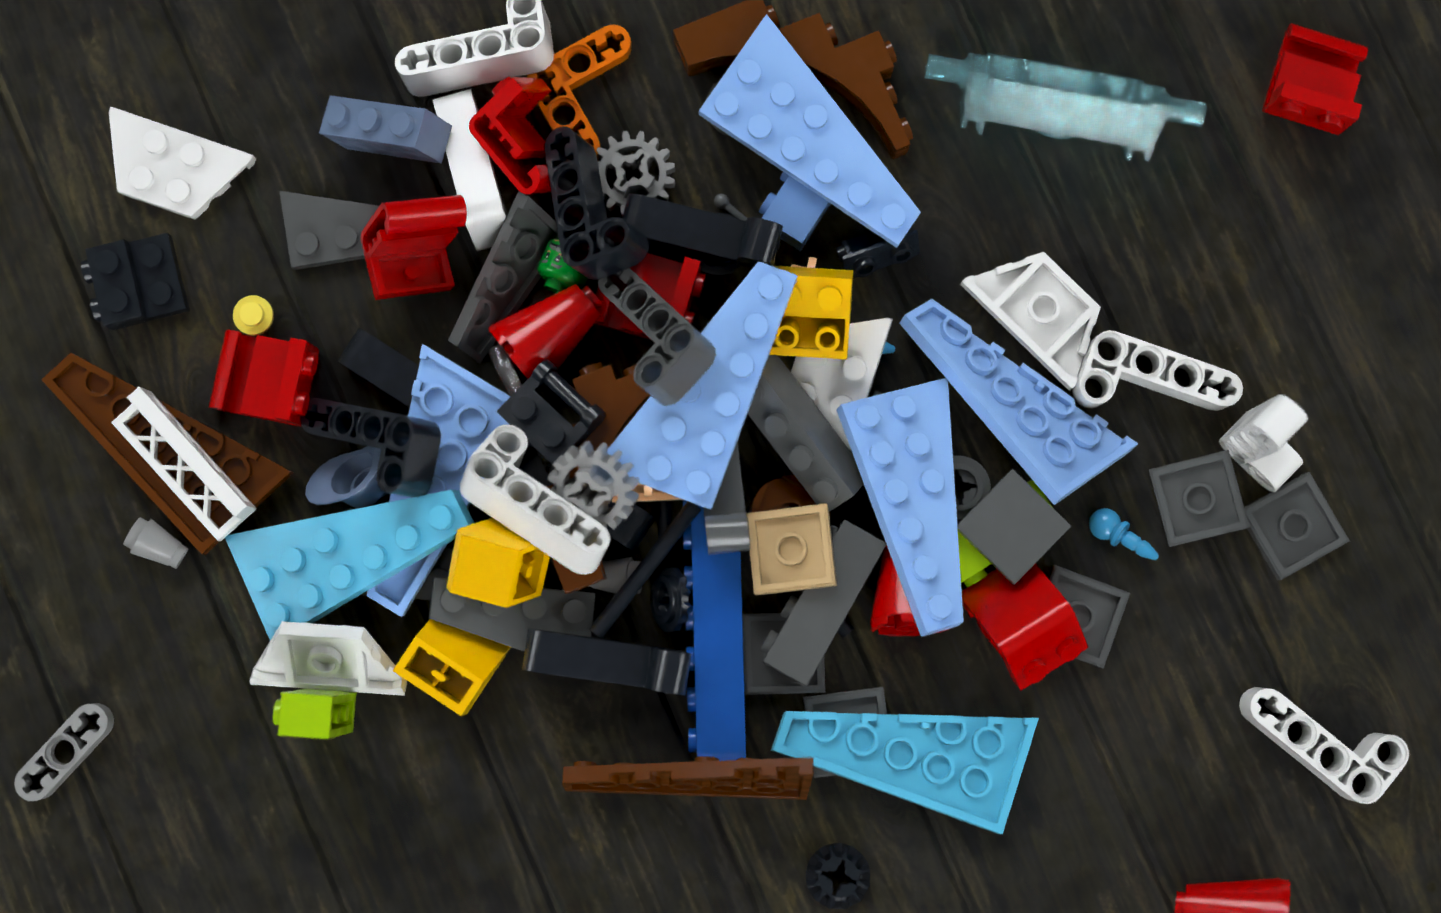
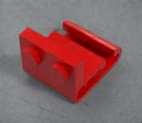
(1316, 80)
(509, 136)
(408, 245)
(670, 279)
(264, 377)
(1025, 623)

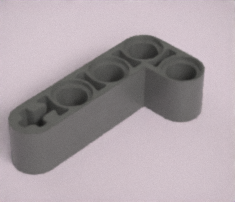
(679, 349)
(727, 520)

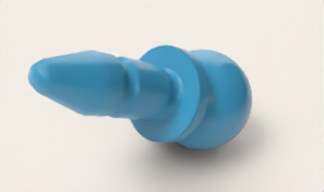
(1107, 525)

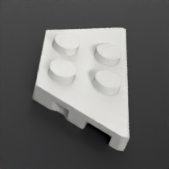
(171, 165)
(1040, 311)
(844, 380)
(327, 660)

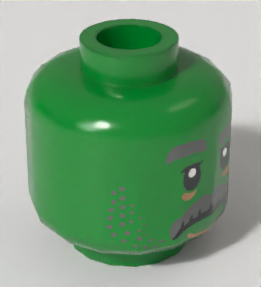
(556, 271)

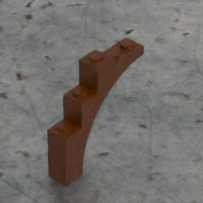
(850, 70)
(621, 402)

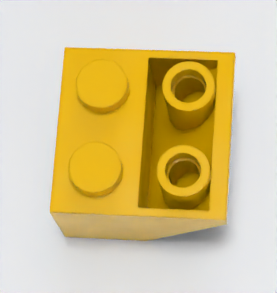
(816, 314)
(496, 565)
(450, 664)

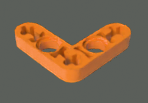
(567, 80)

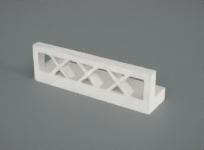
(188, 452)

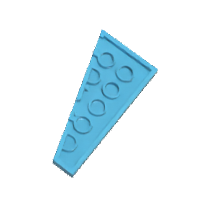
(325, 561)
(935, 761)

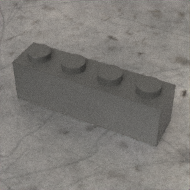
(803, 436)
(819, 612)

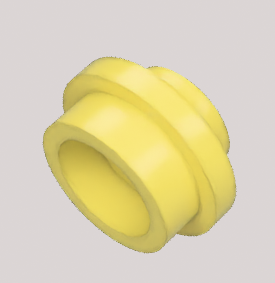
(253, 315)

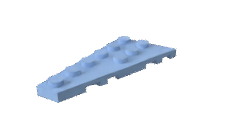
(791, 121)
(1023, 409)
(466, 416)
(691, 442)
(908, 473)

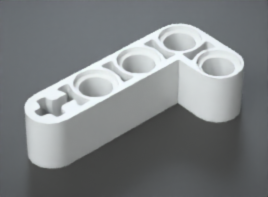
(482, 55)
(472, 170)
(1161, 377)
(1261, 440)
(574, 540)
(1315, 739)

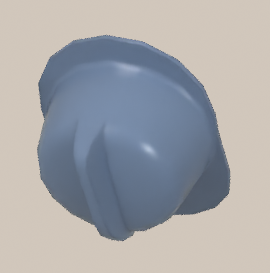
(347, 479)

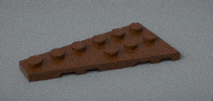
(101, 397)
(704, 777)

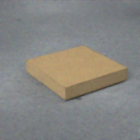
(791, 549)

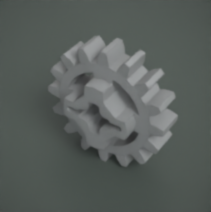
(640, 160)
(595, 483)

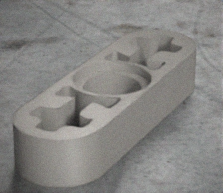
(51, 780)

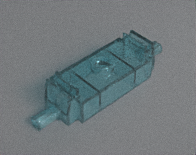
(1063, 100)

